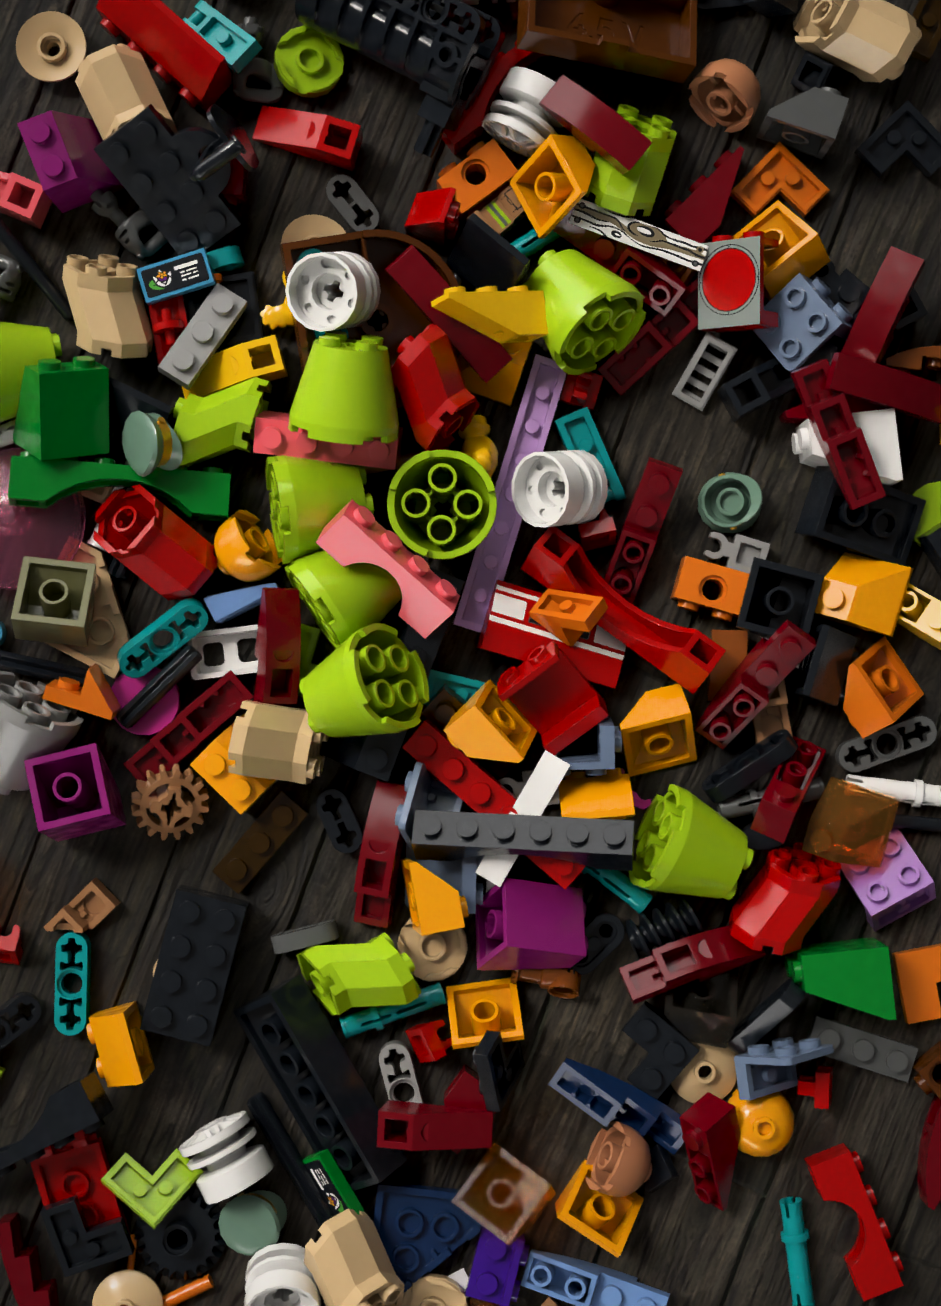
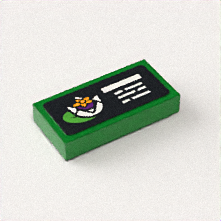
(331, 1182)

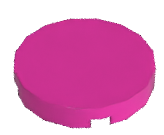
(159, 715)

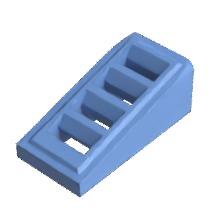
(234, 603)

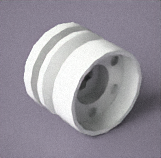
(520, 120)
(315, 295)
(559, 488)
(226, 1157)
(280, 1278)

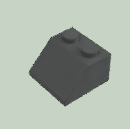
(806, 121)

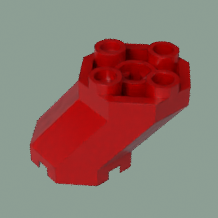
(432, 388)
(154, 543)
(784, 900)

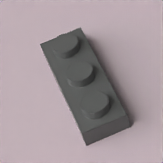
(865, 1048)

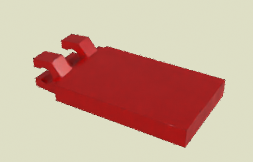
(78, 1171)

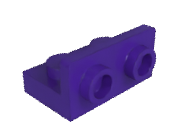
(496, 1268)

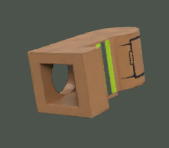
(502, 212)

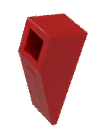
(310, 135)
(434, 217)

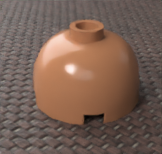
(725, 94)
(619, 1161)

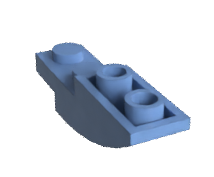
(586, 1282)

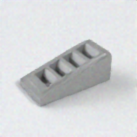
(722, 346)

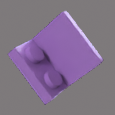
(893, 888)

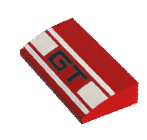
(514, 634)

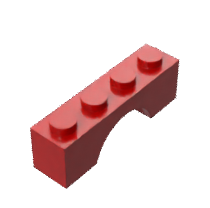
(869, 1260)

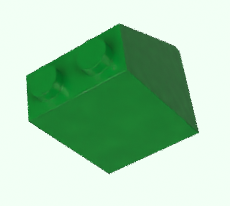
(63, 409)
(847, 973)

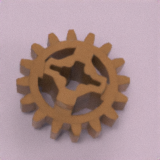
(158, 792)

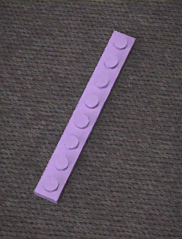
(527, 436)

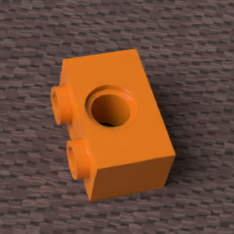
(482, 158)
(689, 584)

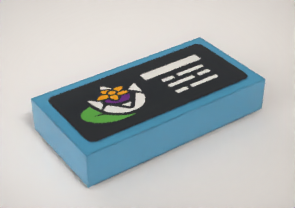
(176, 276)

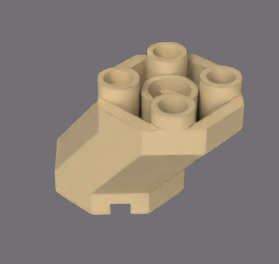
(858, 35)
(118, 87)
(107, 306)
(275, 744)
(352, 1263)

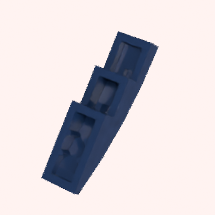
(615, 1100)

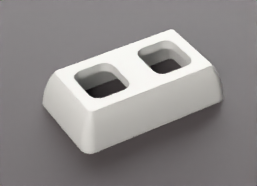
(229, 639)

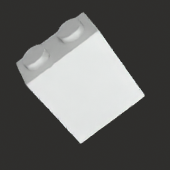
(880, 435)

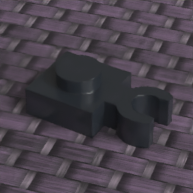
(844, 288)

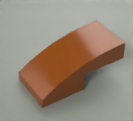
(735, 644)

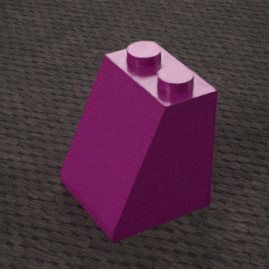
(66, 158)
(74, 793)
(530, 926)

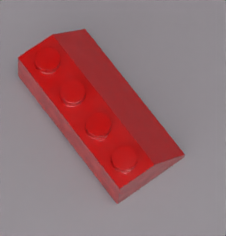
(170, 46)

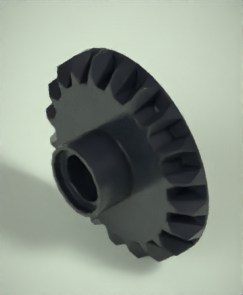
(185, 1258)

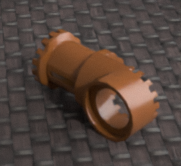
(557, 981)

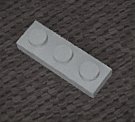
(202, 336)

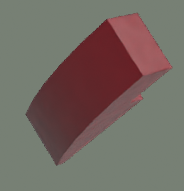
(595, 124)

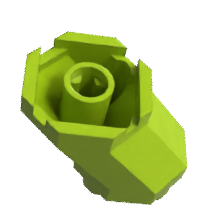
(641, 184)
(219, 421)
(359, 974)

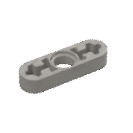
(406, 1063)

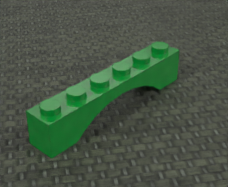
(43, 483)

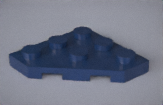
(419, 1227)

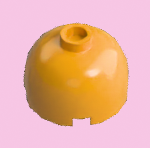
(244, 548)
(763, 1123)

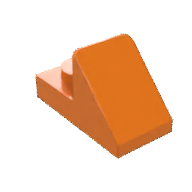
(568, 613)
(93, 698)

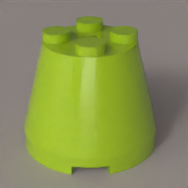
(585, 309)
(21, 347)
(346, 391)
(441, 479)
(307, 497)
(343, 596)
(366, 686)
(688, 848)

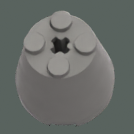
(29, 729)

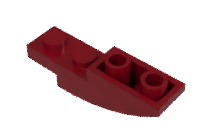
(642, 269)
(642, 527)
(278, 647)
(752, 681)
(379, 857)
(684, 961)
(930, 1157)

